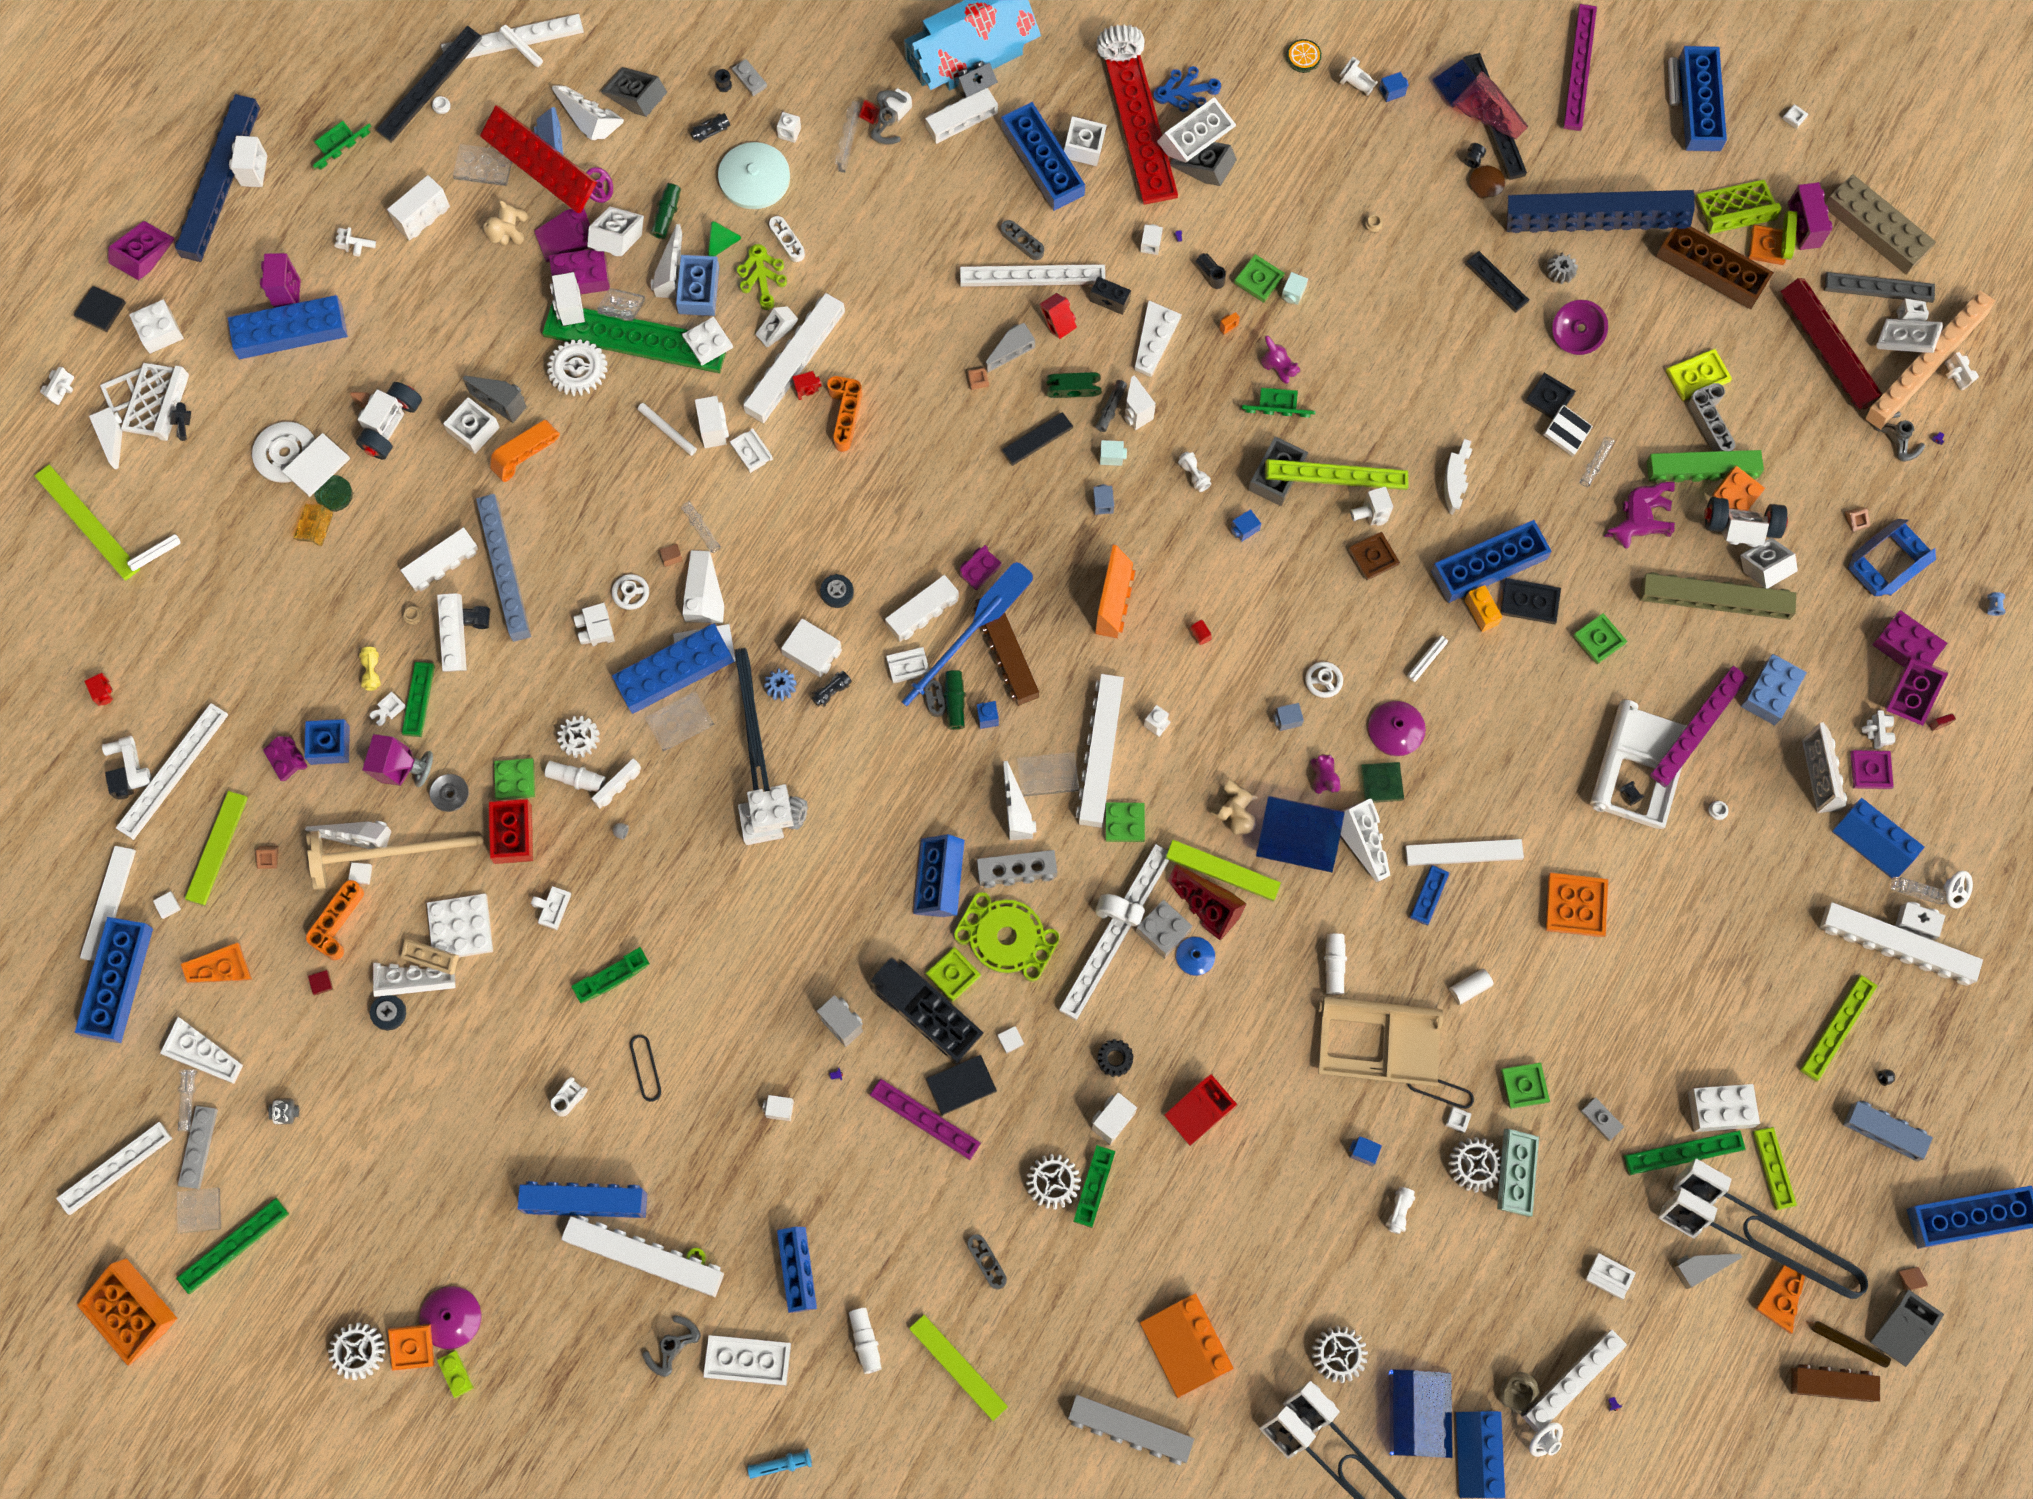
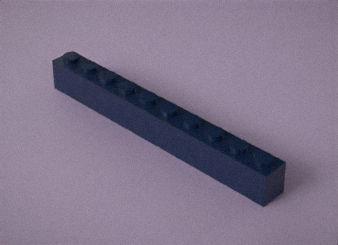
(216, 180)

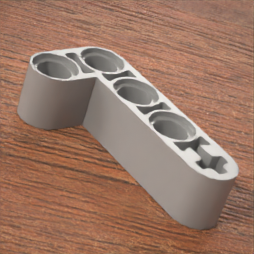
(1717, 442)

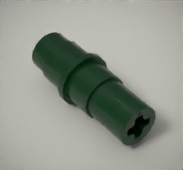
(665, 210)
(954, 699)

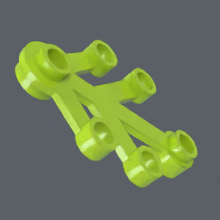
(761, 272)

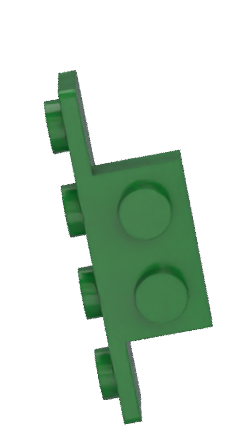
(336, 140)
(1279, 401)

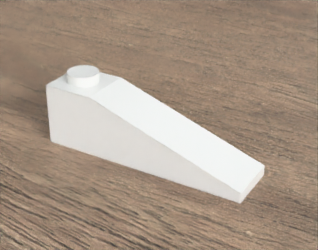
(587, 115)
(1019, 816)
(358, 834)

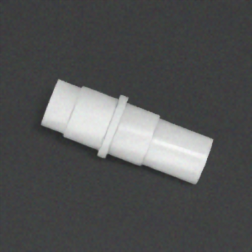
(575, 776)
(1335, 964)
(865, 1341)

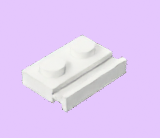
(751, 450)
(908, 665)
(1610, 1276)

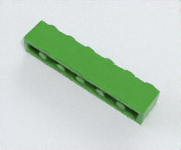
(1702, 465)

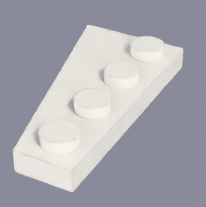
(1155, 336)
(401, 980)
(197, 1051)

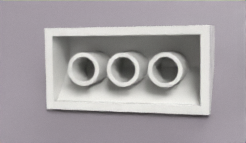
(1196, 131)

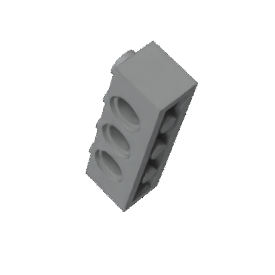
(1045, 859)

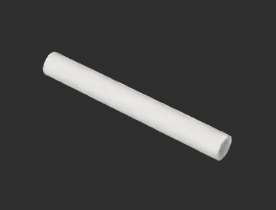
(667, 429)

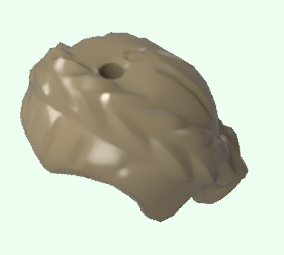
(1519, 1392)

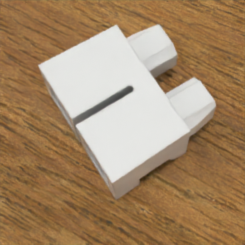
(597, 624)

